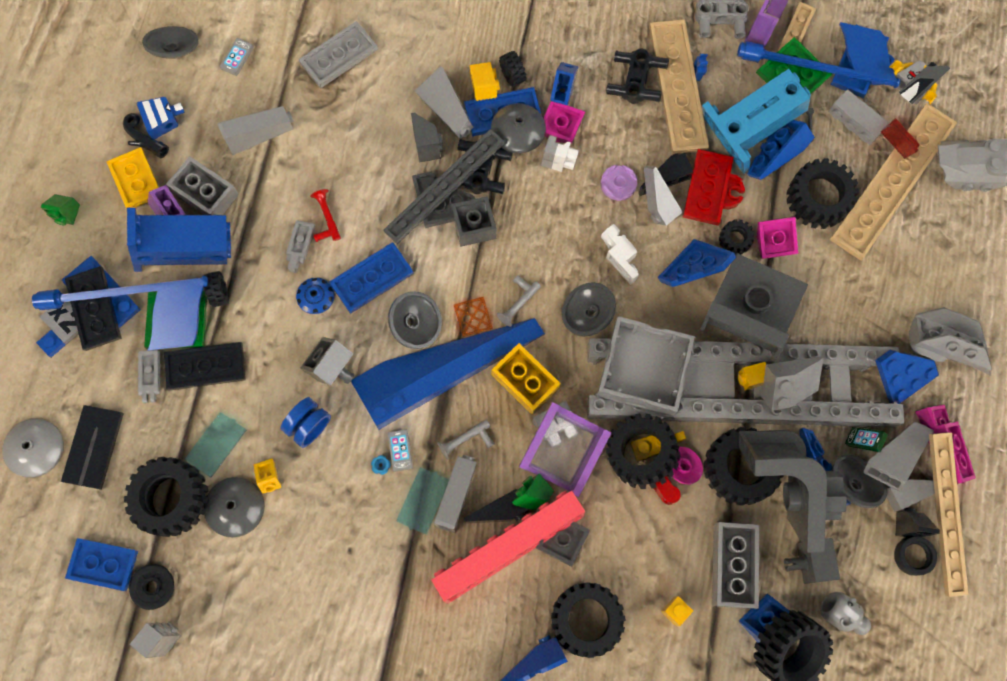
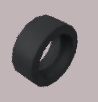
(931, 556)

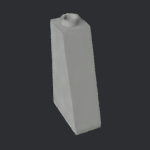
(443, 100)
(255, 128)
(899, 457)
(455, 494)

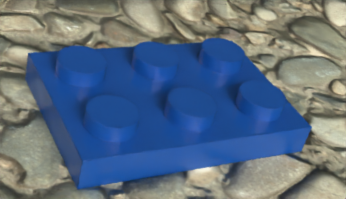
(101, 564)

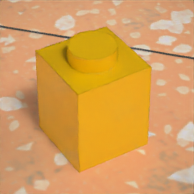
(752, 376)
(677, 611)

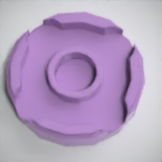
(619, 182)

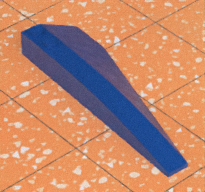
(416, 378)

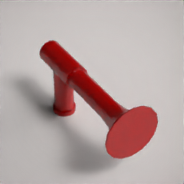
(320, 196)

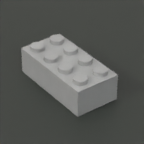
(735, 565)

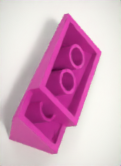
(938, 420)

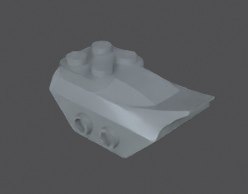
(974, 164)
(950, 336)

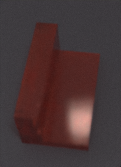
(900, 138)

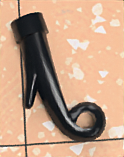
(156, 147)

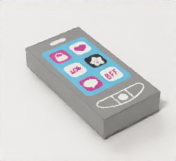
(236, 57)
(400, 450)

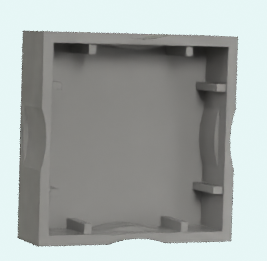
(645, 366)

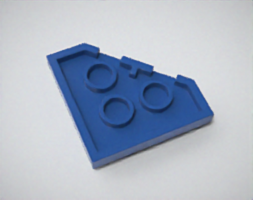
(695, 263)
(904, 374)

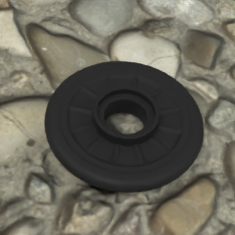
(160, 596)

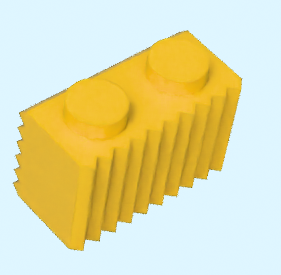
(484, 81)

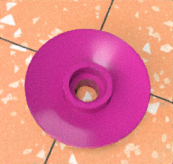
(691, 466)

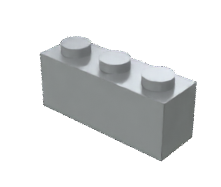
(858, 117)
(155, 639)

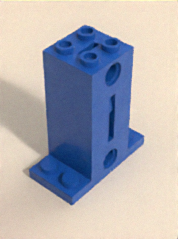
(177, 239)

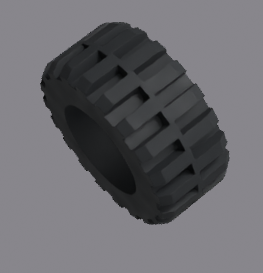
(722, 480)
(142, 491)

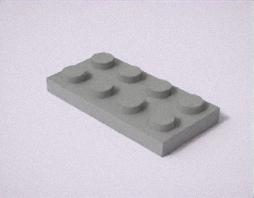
(338, 54)

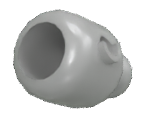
(845, 613)

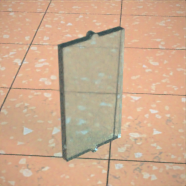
(215, 444)
(423, 500)

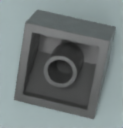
(427, 139)
(474, 221)

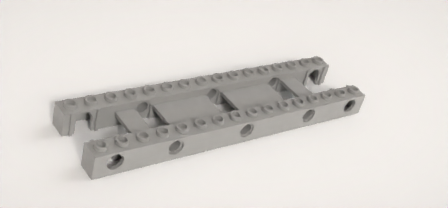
(710, 389)

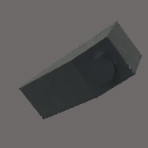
(673, 171)
(498, 511)
(914, 524)

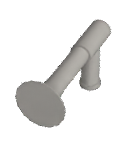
(530, 290)
(480, 429)

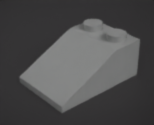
(791, 382)

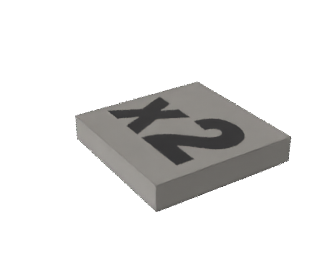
(61, 322)

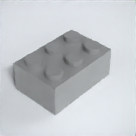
(202, 188)

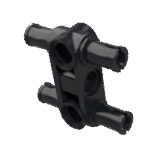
(637, 76)
(483, 172)

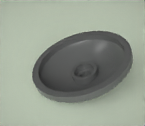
(170, 42)
(519, 136)
(585, 301)
(424, 318)
(859, 487)
(244, 515)

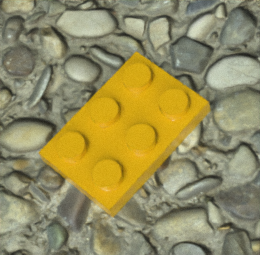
(133, 177)

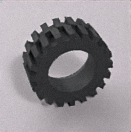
(808, 208)
(651, 472)
(561, 625)
(809, 656)

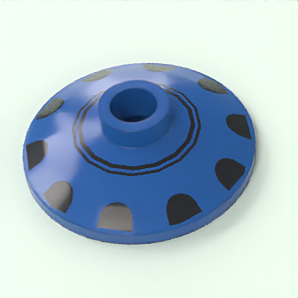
(318, 303)

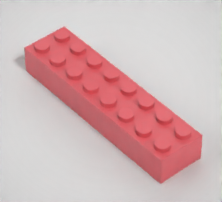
(508, 547)

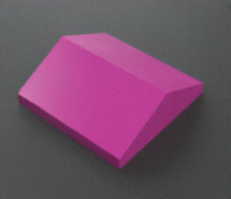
(562, 122)
(777, 237)

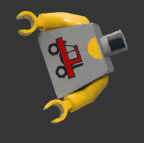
(909, 71)

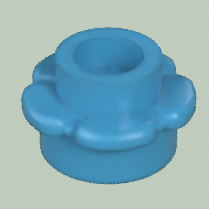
(375, 465)

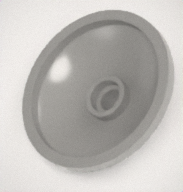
(41, 455)

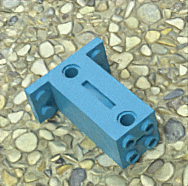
(757, 116)

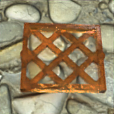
(469, 304)

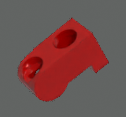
(667, 492)

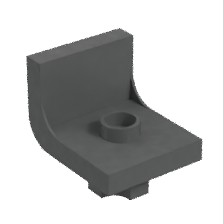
(756, 304)
(809, 494)

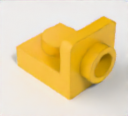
(266, 476)

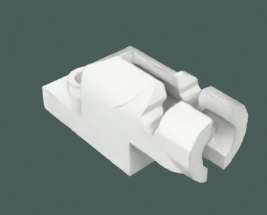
(620, 253)

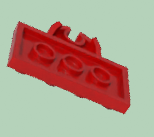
(711, 188)

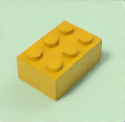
(525, 378)

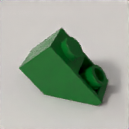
(61, 209)
(533, 493)

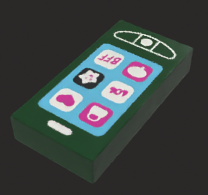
(866, 439)

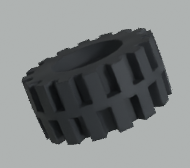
(512, 68)
(743, 229)
(216, 289)

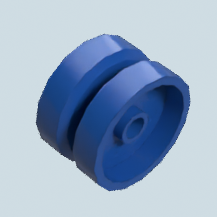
(305, 422)

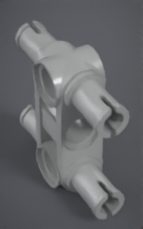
(721, 13)

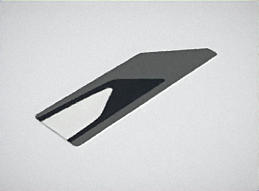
(923, 82)

